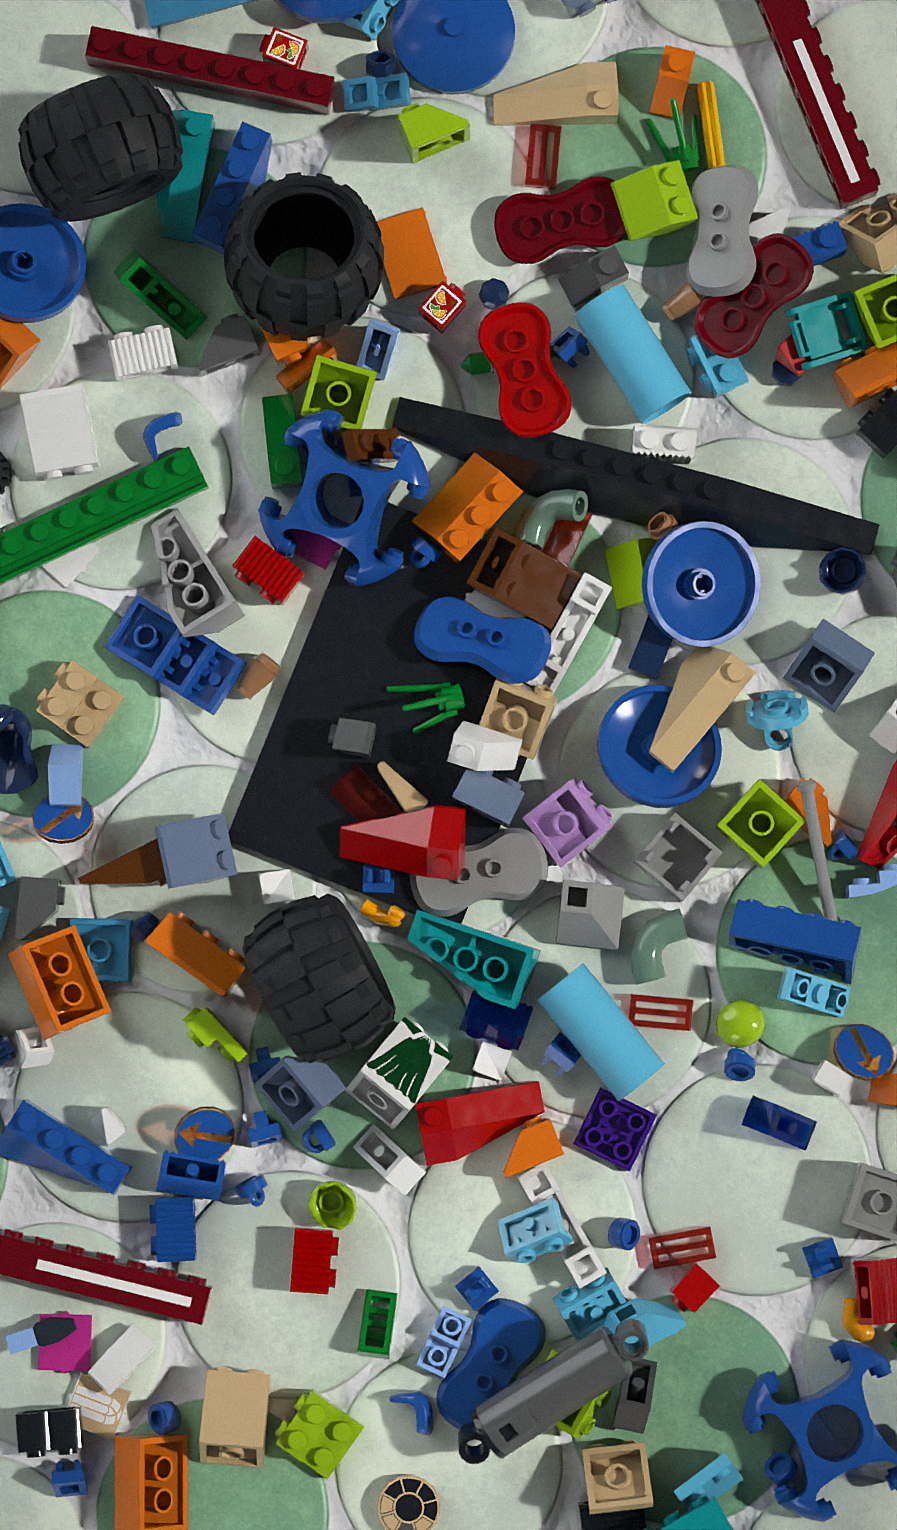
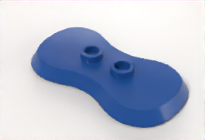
(505, 647)
(501, 1346)

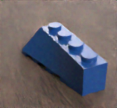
(238, 178)
(796, 937)
(53, 1146)

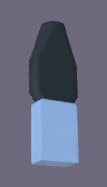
(41, 1334)

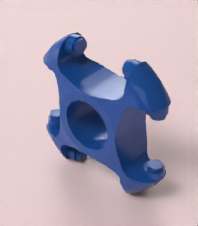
(376, 485)
(796, 1414)

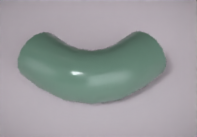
(546, 511)
(650, 943)

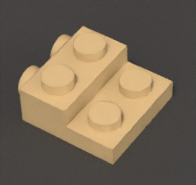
(79, 703)
(520, 713)
(617, 1477)

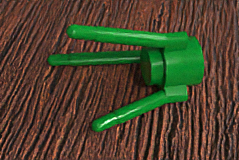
(687, 156)
(448, 699)

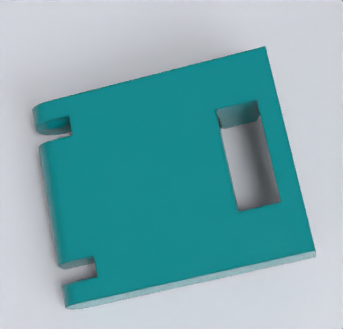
(819, 333)

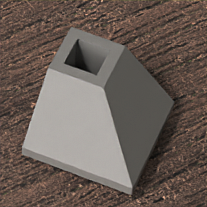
(590, 915)

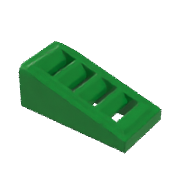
(372, 1351)

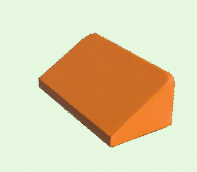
(299, 373)

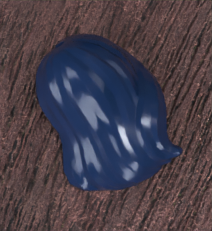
(16, 761)

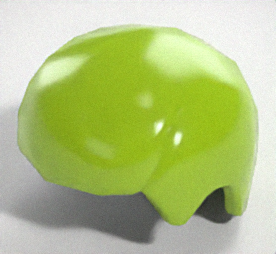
(740, 1023)
(333, 1205)

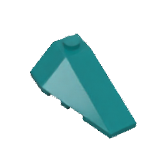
(182, 198)
(484, 961)

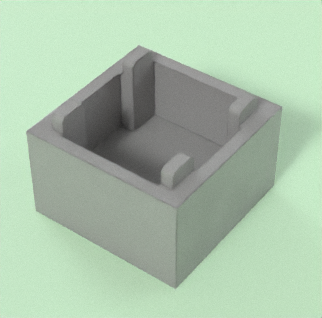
(678, 857)
(872, 1201)

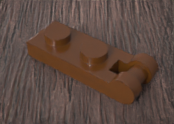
(369, 445)

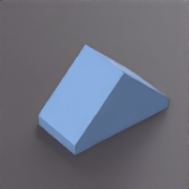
(378, 347)
(65, 775)

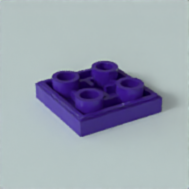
(614, 1129)

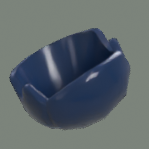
(842, 571)

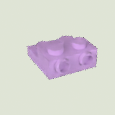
(569, 821)

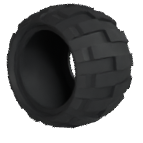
(100, 147)
(296, 215)
(318, 978)

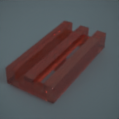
(541, 182)
(671, 1013)
(677, 1248)

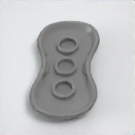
(722, 251)
(502, 867)

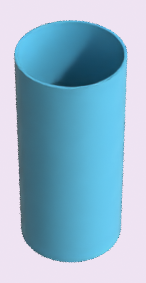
(632, 354)
(601, 1032)

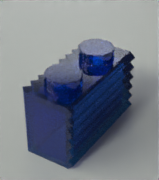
(496, 1021)

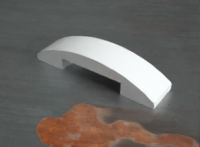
(572, 629)
(579, 1254)

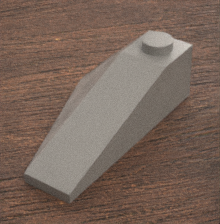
(192, 585)

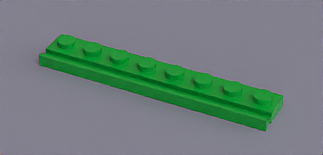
(99, 513)

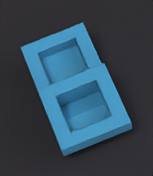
(376, 93)

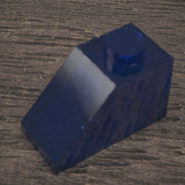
(779, 1122)

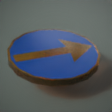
(62, 823)
(863, 1052)
(205, 1133)

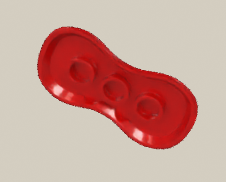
(531, 392)

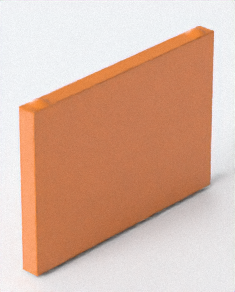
(410, 254)

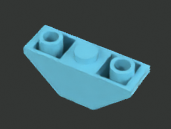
(813, 992)
(658, 1318)

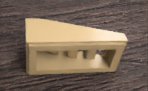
(406, 795)

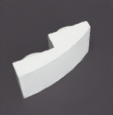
(121, 1359)

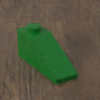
(159, 294)
(282, 459)

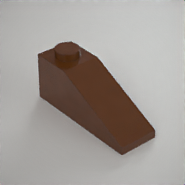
(136, 867)

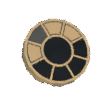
(408, 1504)

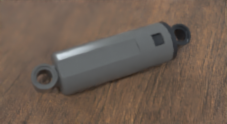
(552, 1391)

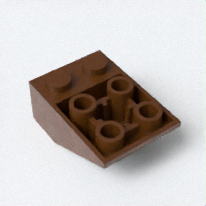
(523, 578)

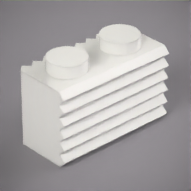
(143, 353)
(664, 442)

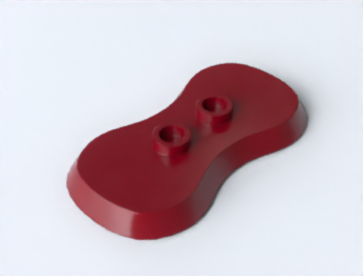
(537, 225)
(734, 322)

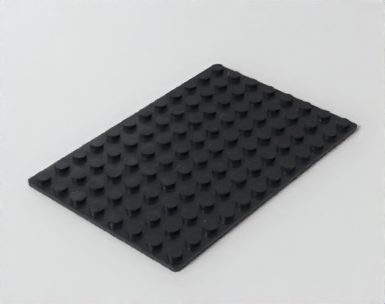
(348, 660)

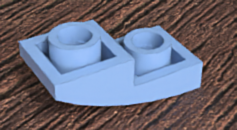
(864, 886)
(443, 1342)

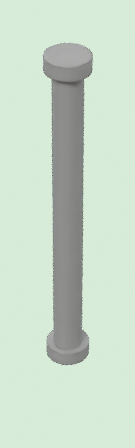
(818, 852)

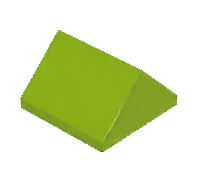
(626, 569)

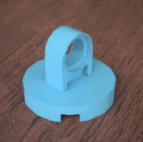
(777, 712)

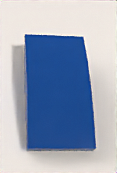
(187, 665)

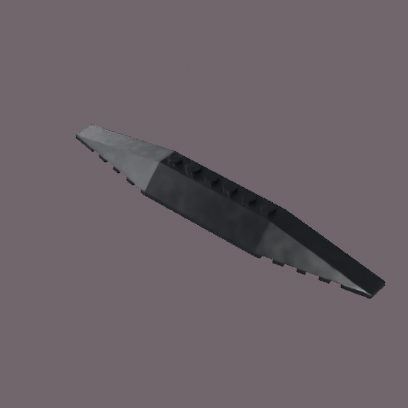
(634, 485)

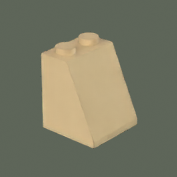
(234, 1417)

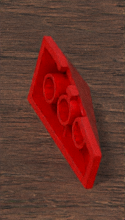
(881, 836)
(414, 842)
(469, 1121)

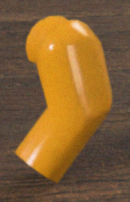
(380, 916)
(850, 1322)

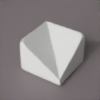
(277, 887)
(31, 1048)
(492, 1060)
(831, 1078)
(109, 1125)

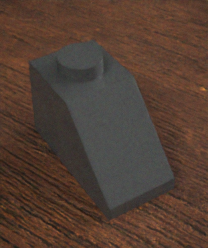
(594, 276)
(228, 345)
(352, 737)
(37, 904)
(635, 1397)

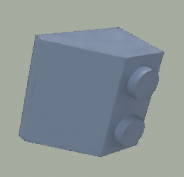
(829, 665)
(489, 796)
(196, 851)
(299, 1089)

